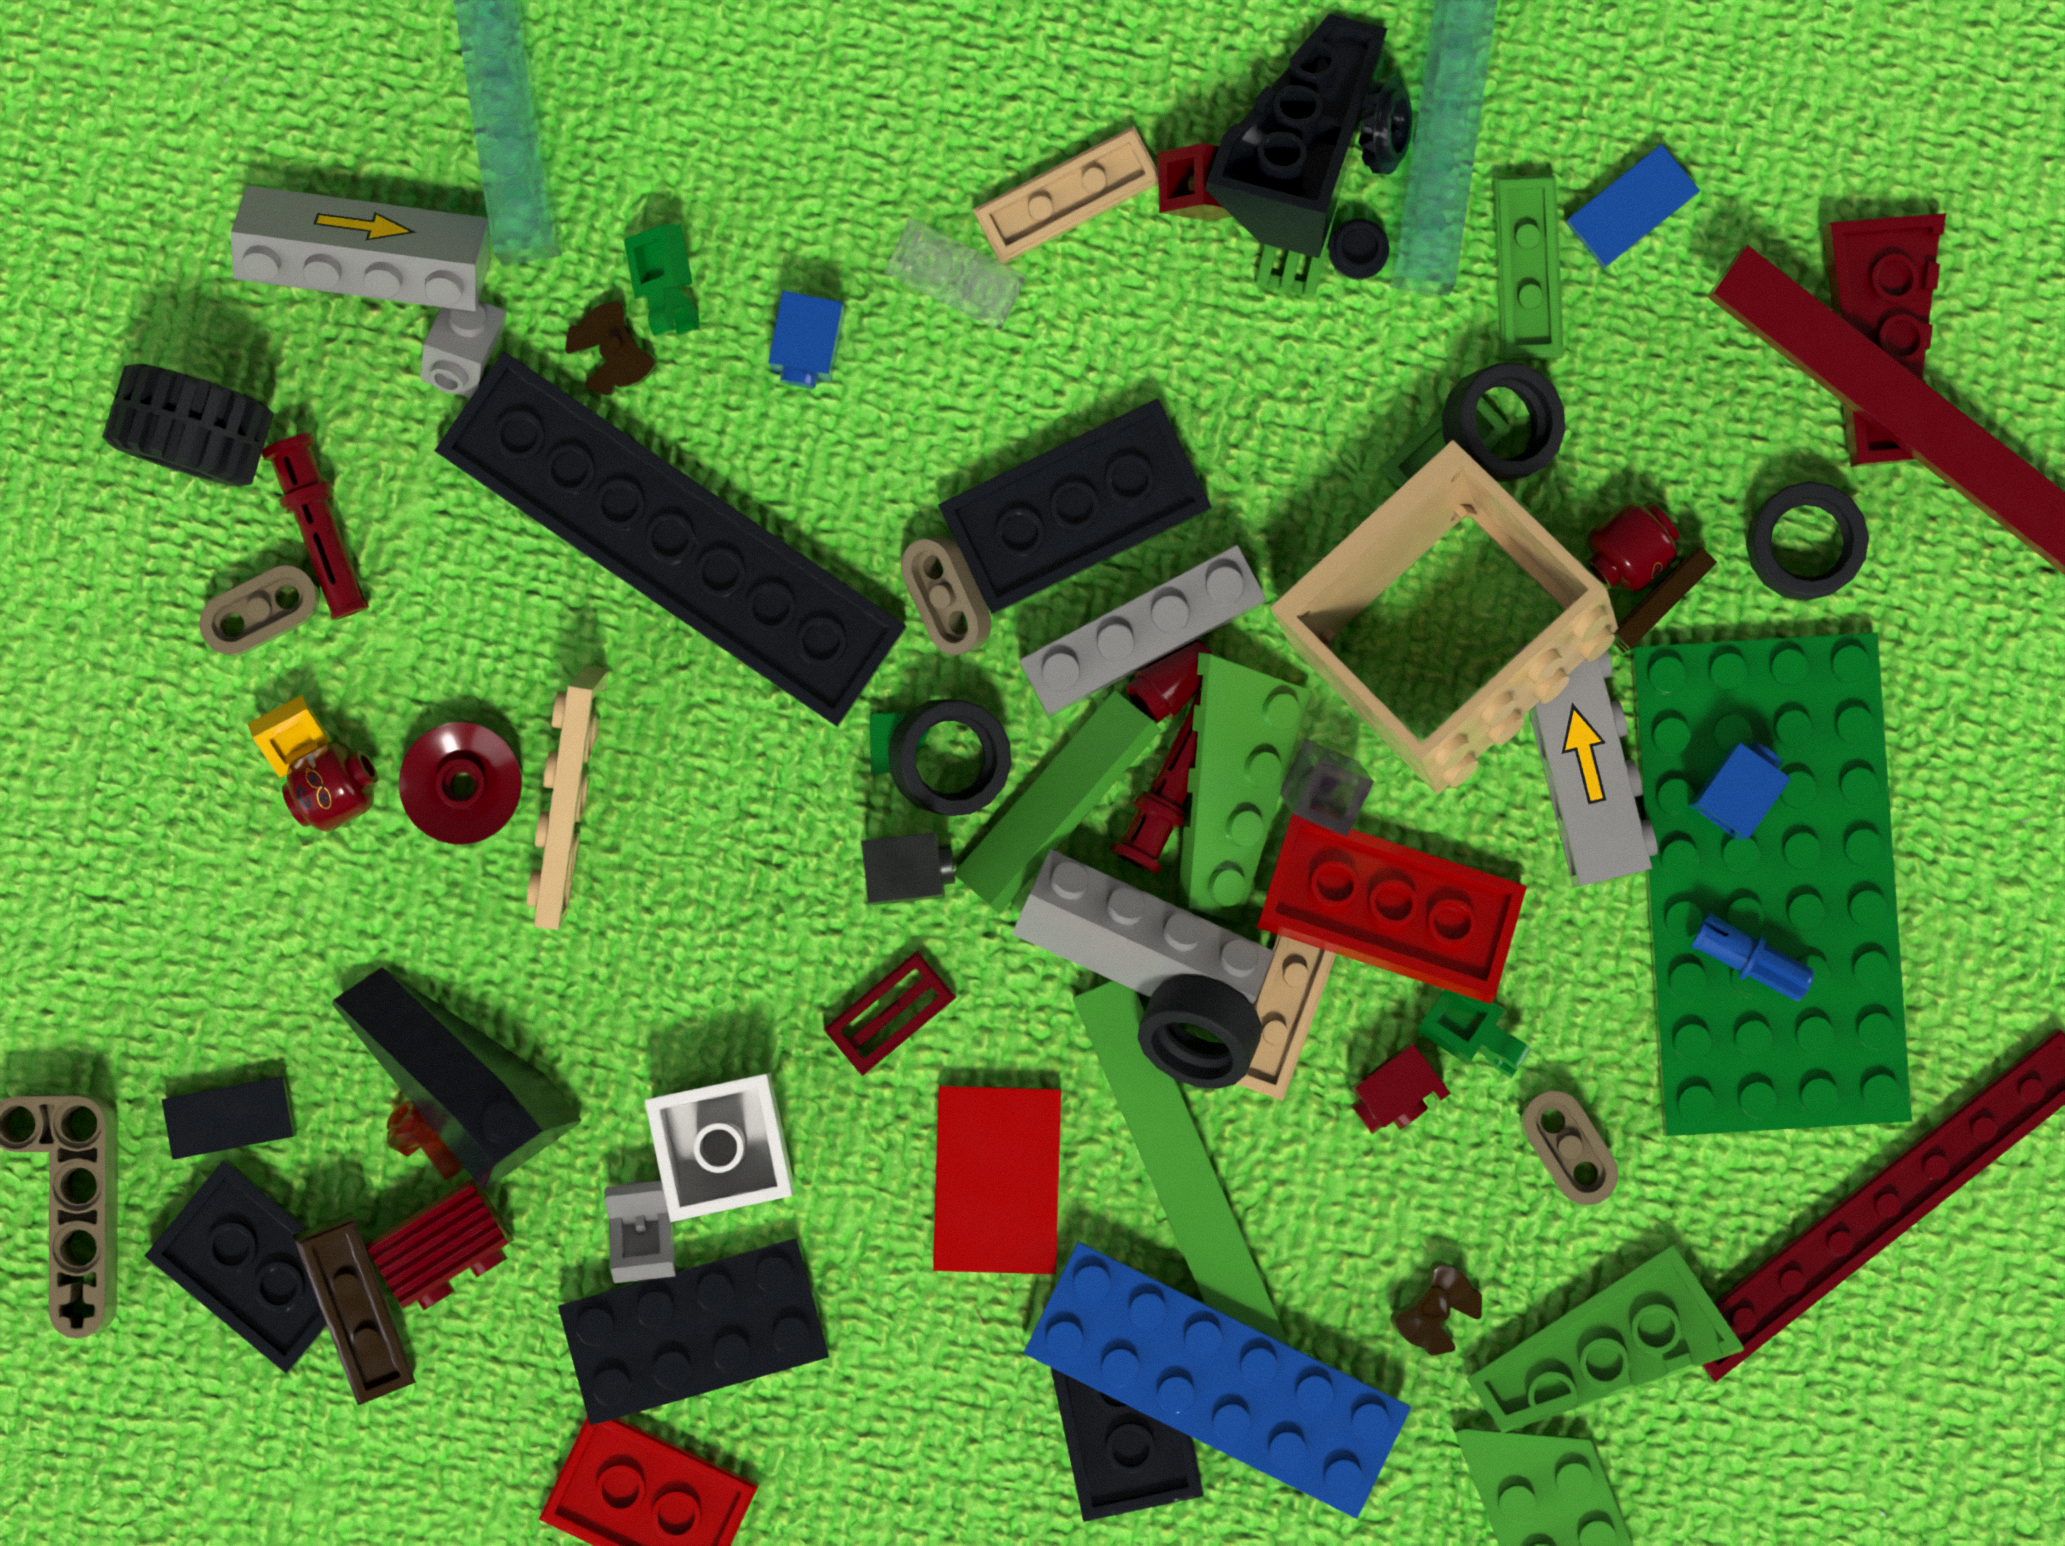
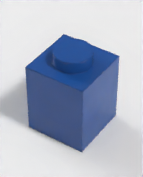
(806, 339)
(1741, 789)

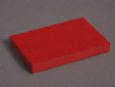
(997, 1180)
(644, 1491)

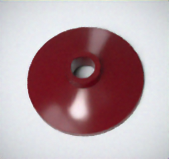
(429, 776)

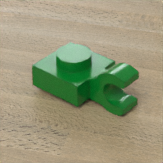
(658, 272)
(1469, 1026)

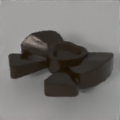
(607, 328)
(1444, 1289)

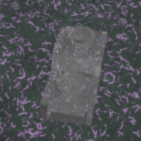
(955, 274)

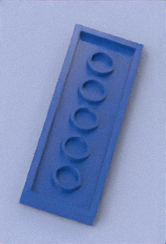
(1217, 1379)

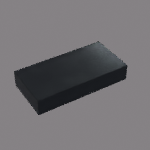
(229, 1117)

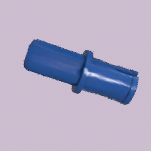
(1753, 957)

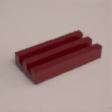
(850, 1046)

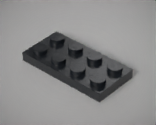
(1075, 506)
(693, 1331)

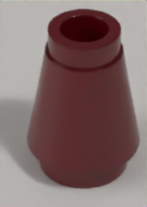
(1168, 683)

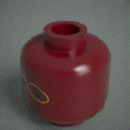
(1632, 546)
(330, 786)

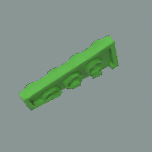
(1242, 758)
(1616, 1341)

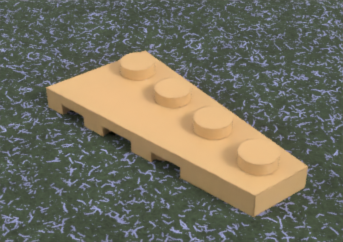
(551, 887)

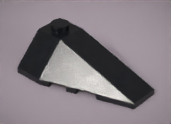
(1292, 150)
(467, 1087)

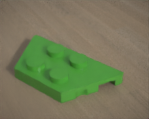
(1542, 1489)

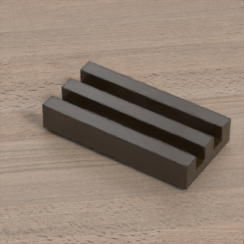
(1662, 598)

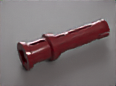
(308, 497)
(1160, 807)

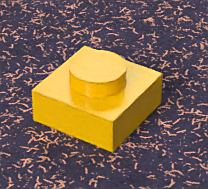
(288, 734)

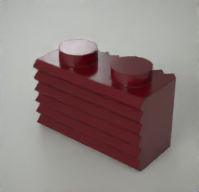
(439, 1244)

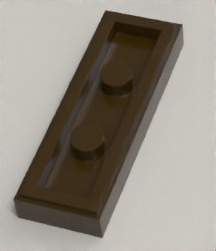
(354, 1308)

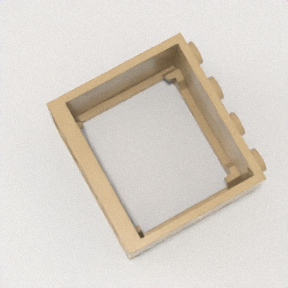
(1385, 547)

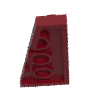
(1884, 288)

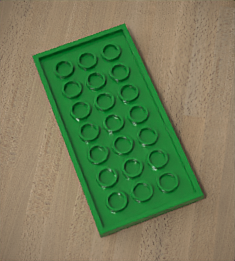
(1806, 879)

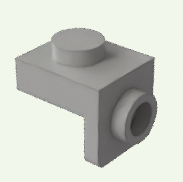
(461, 347)
(639, 1232)

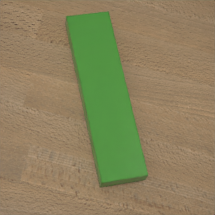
(1057, 801)

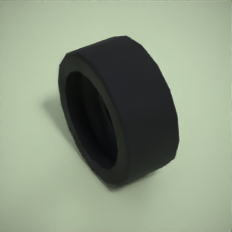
(1541, 403)
(1843, 511)
(995, 754)
(1209, 1007)

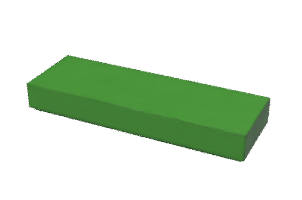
(1528, 268)

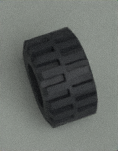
(188, 424)

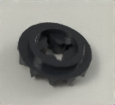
(1385, 125)

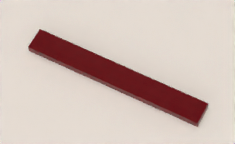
(1895, 402)
(1893, 1199)

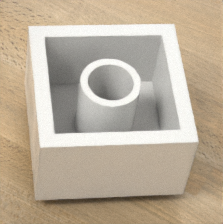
(720, 1147)

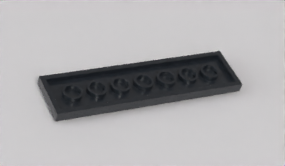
(670, 539)

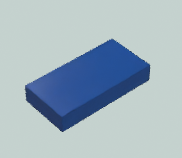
(1632, 206)

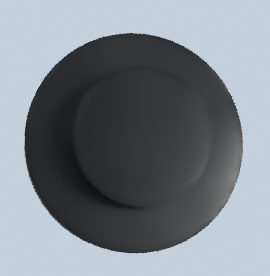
(1358, 249)

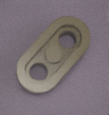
(946, 596)
(260, 609)
(1569, 1146)

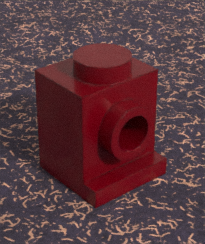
(1397, 1090)

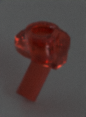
(411, 1131)

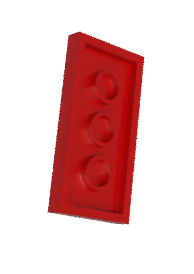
(1393, 908)

